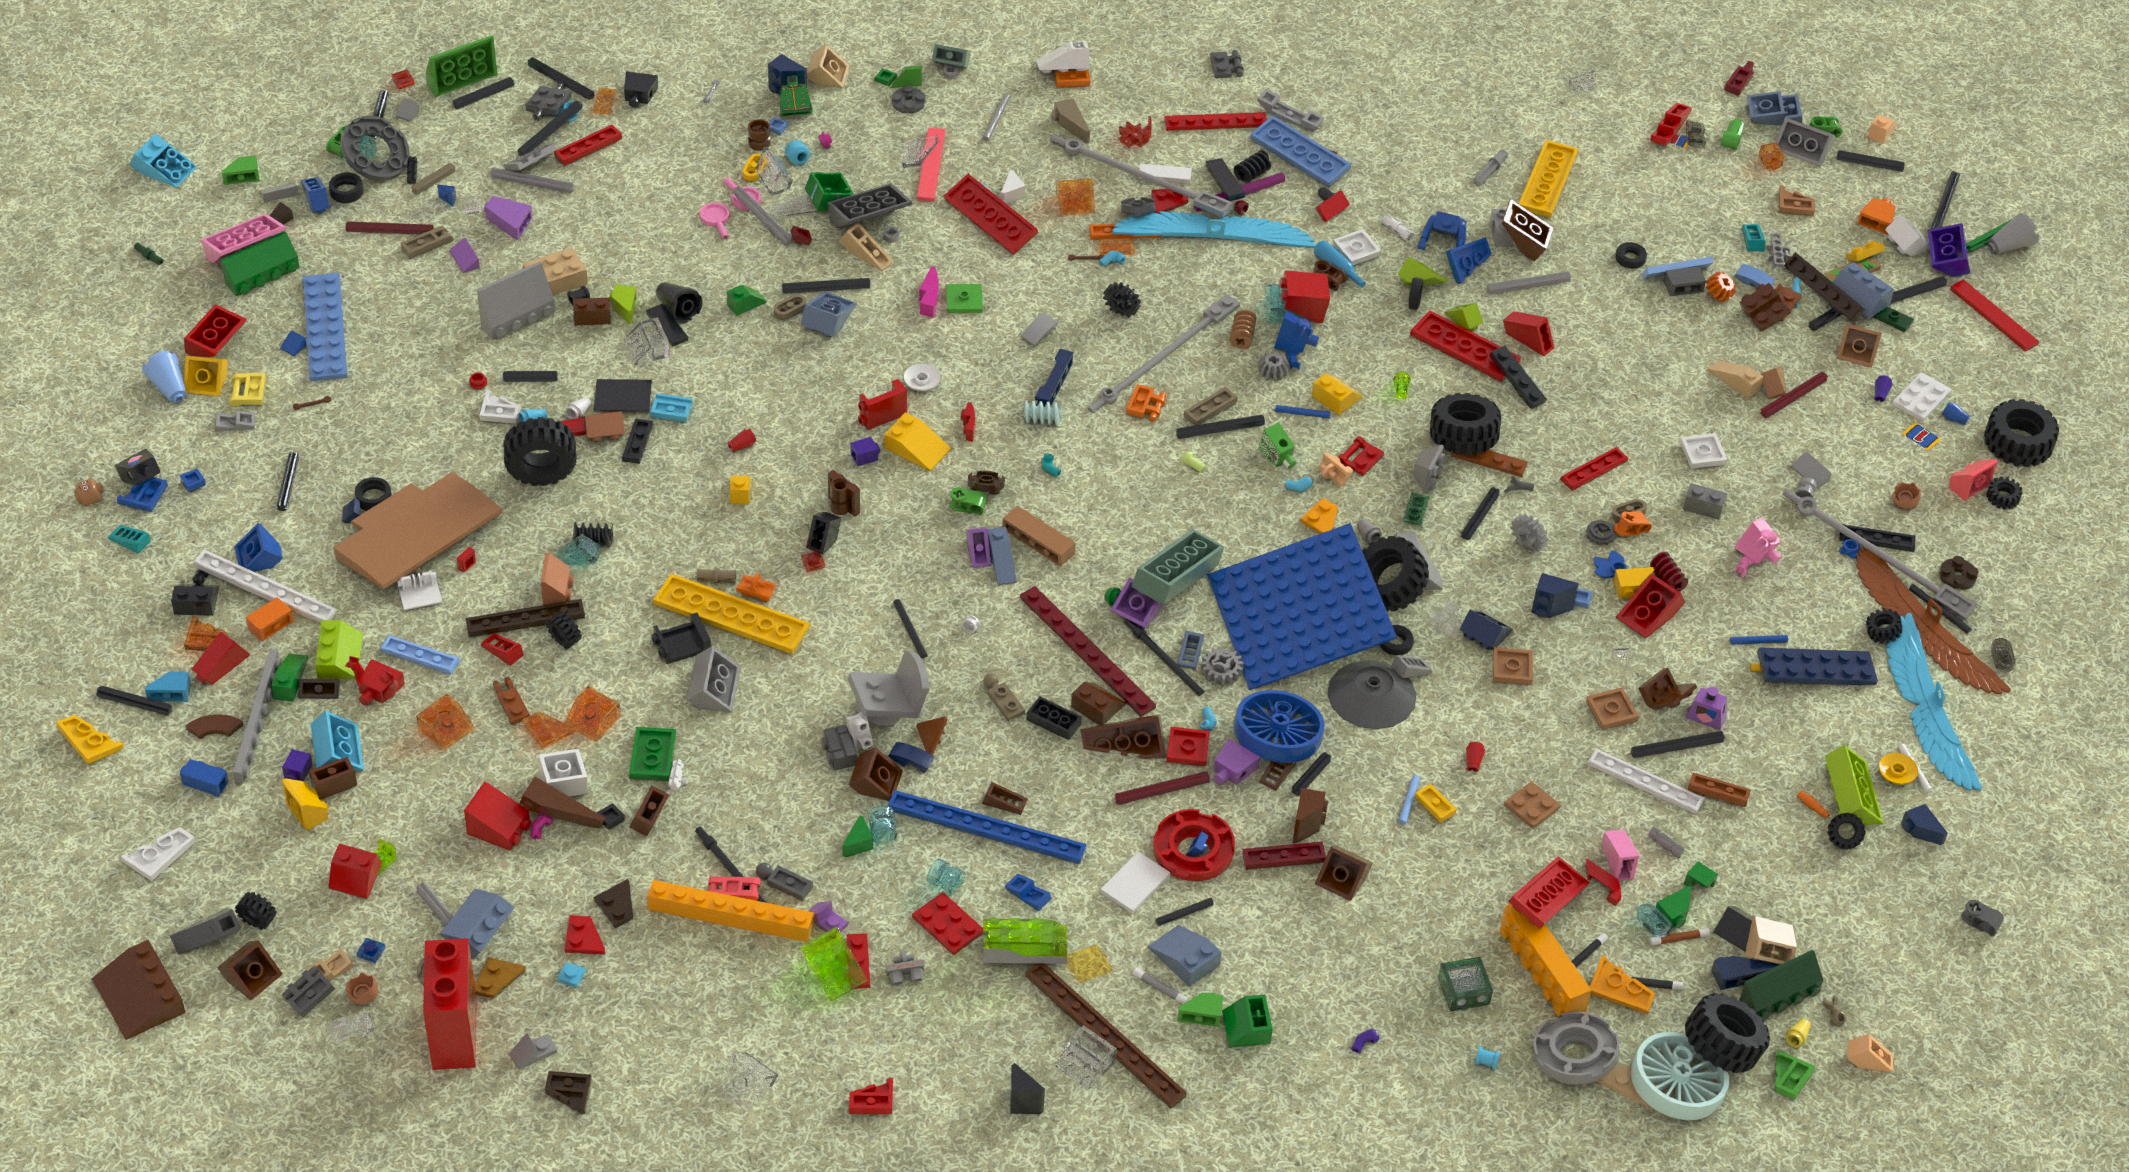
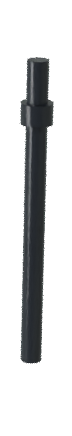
(1140, 633)
(710, 843)

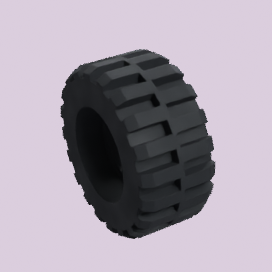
(1465, 423)
(2016, 447)
(539, 467)
(1411, 578)
(1727, 1033)

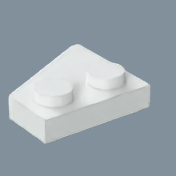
(498, 409)

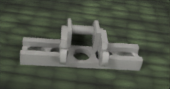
(1778, 249)

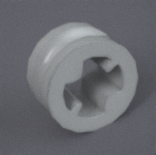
(950, 72)
(891, 230)

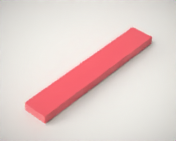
(930, 168)

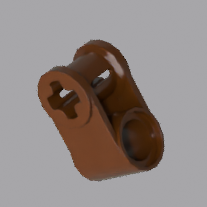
(1332, 272)

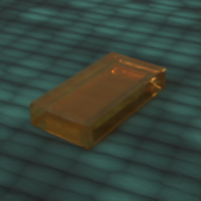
(604, 101)
(1124, 246)

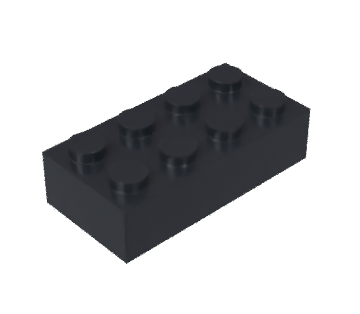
(1054, 718)

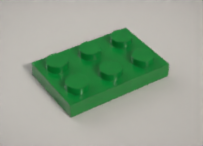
(652, 753)

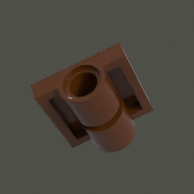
(843, 495)

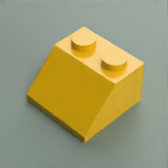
(1334, 393)
(304, 803)

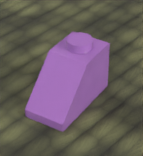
(978, 546)

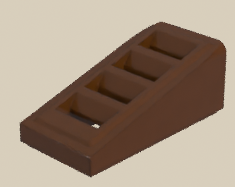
(1286, 770)
(996, 802)

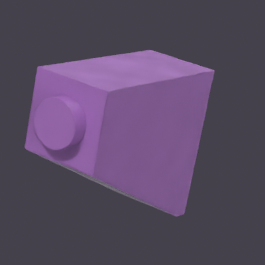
(508, 215)

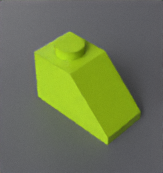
(624, 301)
(1466, 316)

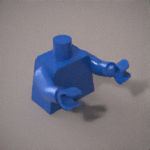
(1445, 224)
(1294, 336)

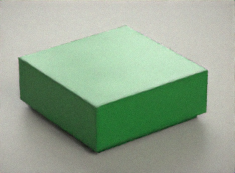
(885, 77)

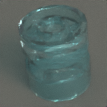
(882, 823)
(943, 874)

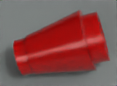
(742, 440)
(1474, 755)

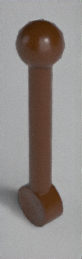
(1071, 257)
(296, 406)

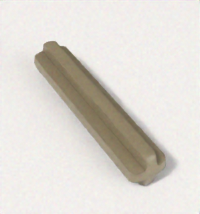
(433, 178)

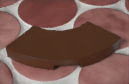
(214, 725)

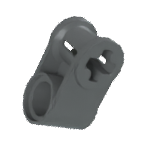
(1983, 917)

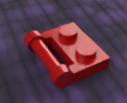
(1364, 460)

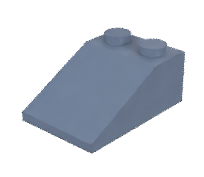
(827, 313)
(1187, 954)

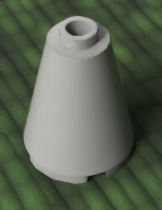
(2014, 235)

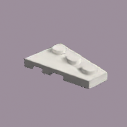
(156, 857)

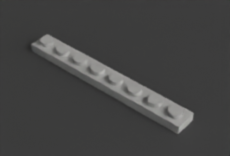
(256, 721)

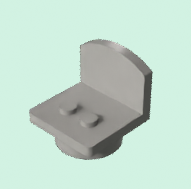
(891, 696)

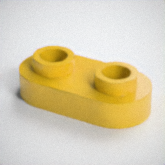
(749, 169)

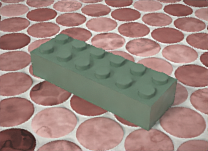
(1177, 566)

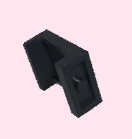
(682, 640)

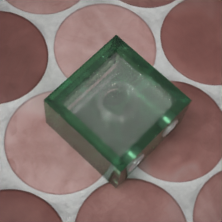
(1465, 984)

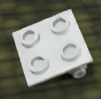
(419, 590)

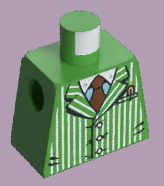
(1277, 446)

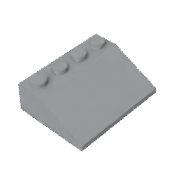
(515, 301)

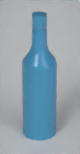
(1326, 252)

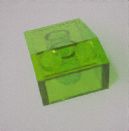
(834, 964)

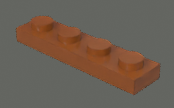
(1496, 461)

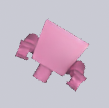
(1757, 545)

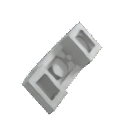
(1280, 110)

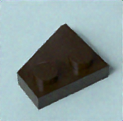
(569, 1089)

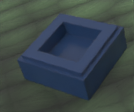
(351, 511)

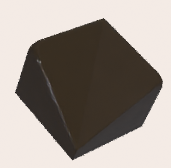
(282, 213)

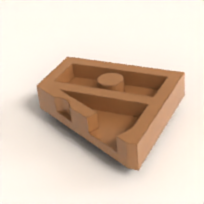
(1795, 203)

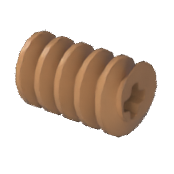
(1243, 329)

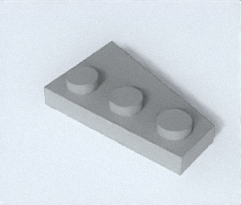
(530, 158)

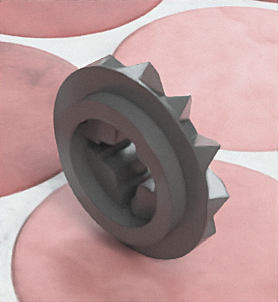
(1602, 526)

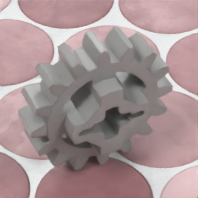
(1529, 533)
(1221, 665)

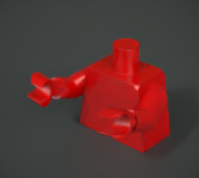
(376, 681)

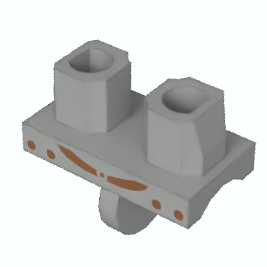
(902, 966)

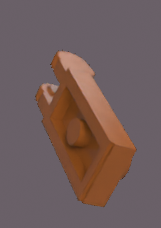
(511, 701)

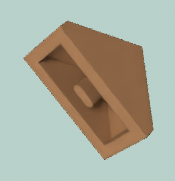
(1774, 382)

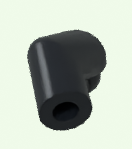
(1324, 193)

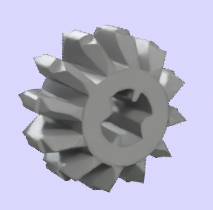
(1273, 366)

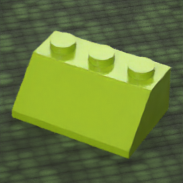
(335, 645)

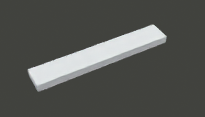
(1646, 781)

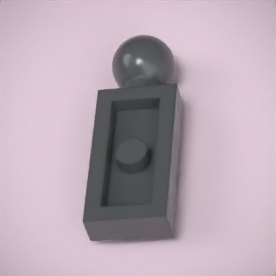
(785, 880)

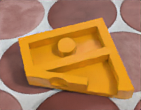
(1320, 516)

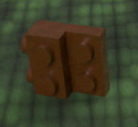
(1764, 307)

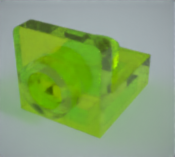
(387, 854)

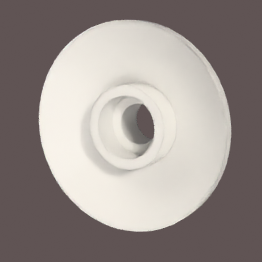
(922, 377)

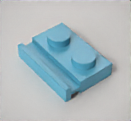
(671, 407)

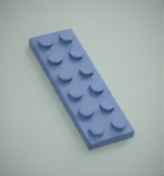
(1300, 151)

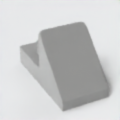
(531, 1051)

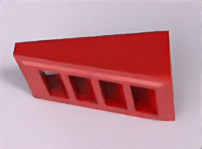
(510, 656)

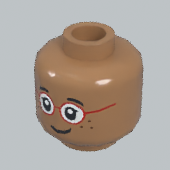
(88, 492)

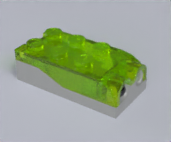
(1024, 941)

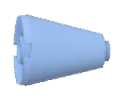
(166, 375)

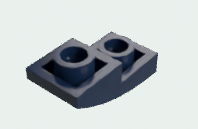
(906, 753)

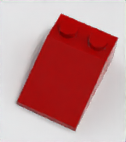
(1651, 606)

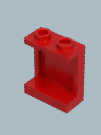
(884, 407)

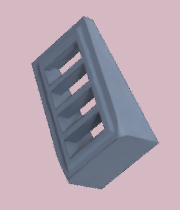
(1195, 638)

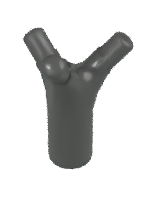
(1519, 485)

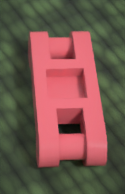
(735, 886)

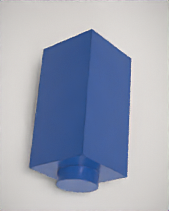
(204, 777)

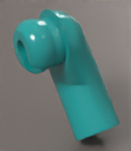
(1047, 465)

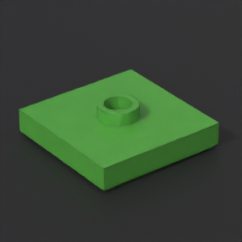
(964, 298)

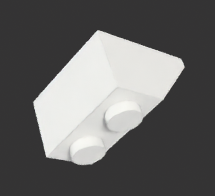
(1907, 236)

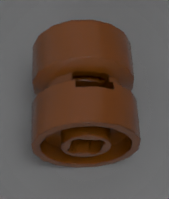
(759, 134)

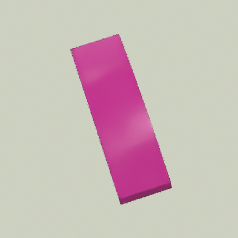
(929, 293)

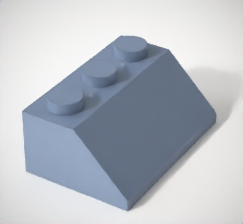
(1864, 289)
(478, 919)

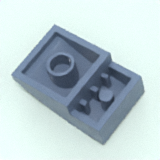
(1773, 108)

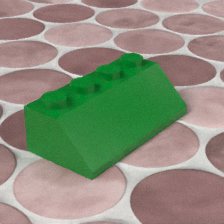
(260, 264)

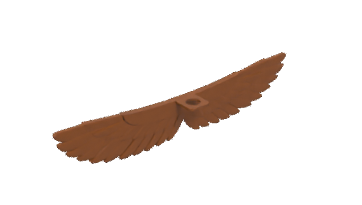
(1936, 640)

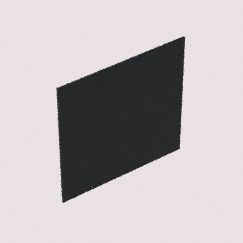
(622, 395)

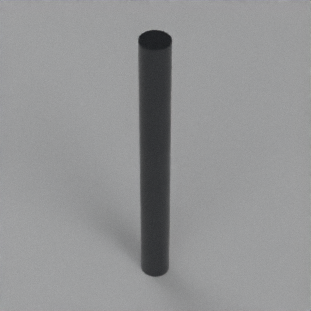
(1946, 613)
(910, 629)

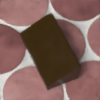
(319, 688)

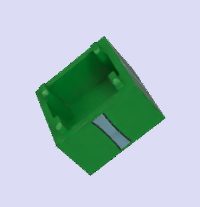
(825, 188)

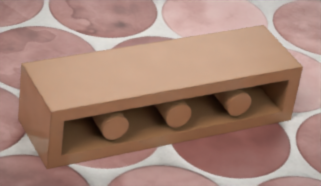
(1039, 536)

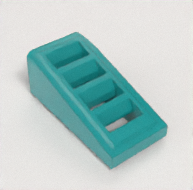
(1754, 243)
(137, 546)

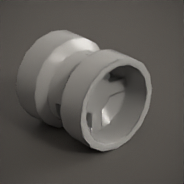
(1806, 487)

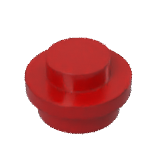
(478, 380)

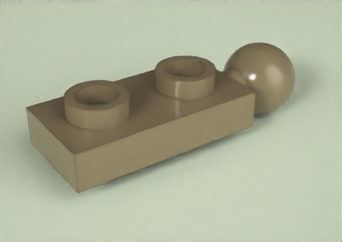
(1003, 697)

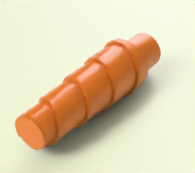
(1810, 802)

